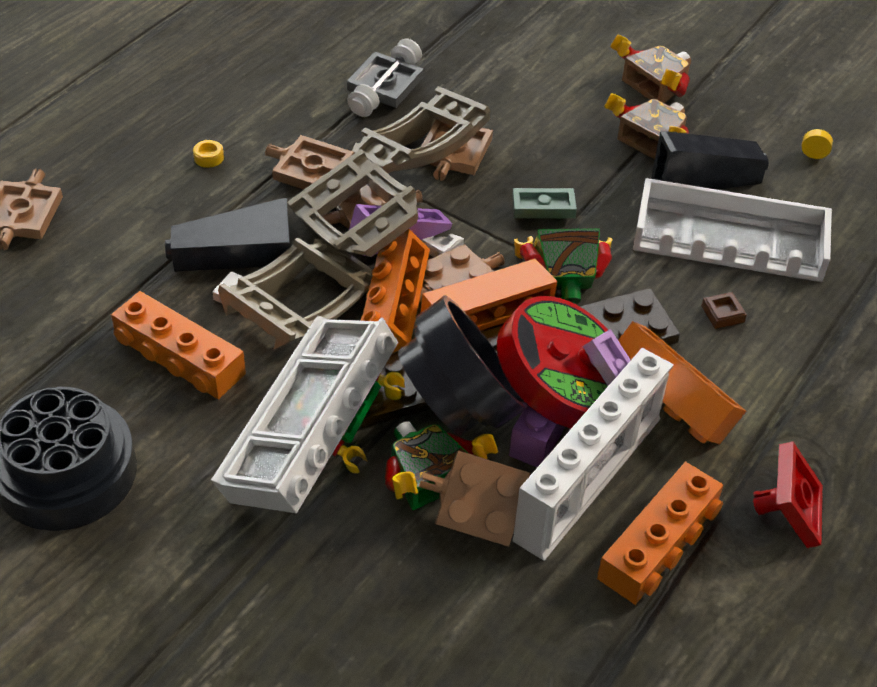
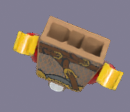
(654, 71)
(642, 123)

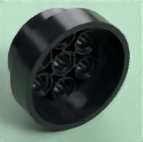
(458, 370)
(63, 459)

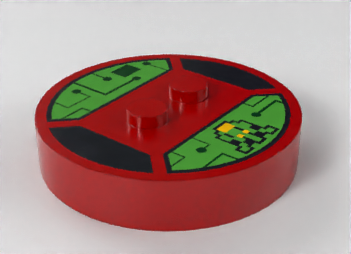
(546, 357)

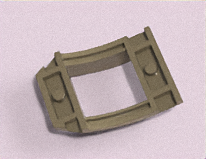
(388, 143)
(342, 182)
(254, 291)

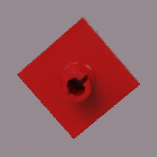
(796, 495)

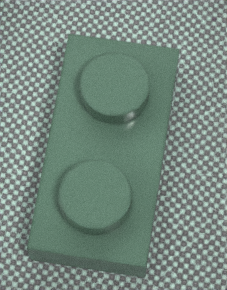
(544, 203)

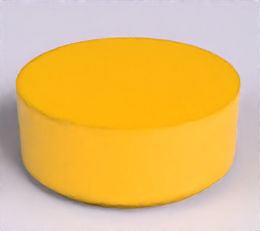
(817, 144)
(208, 153)

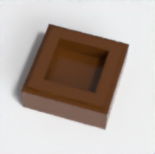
(723, 310)

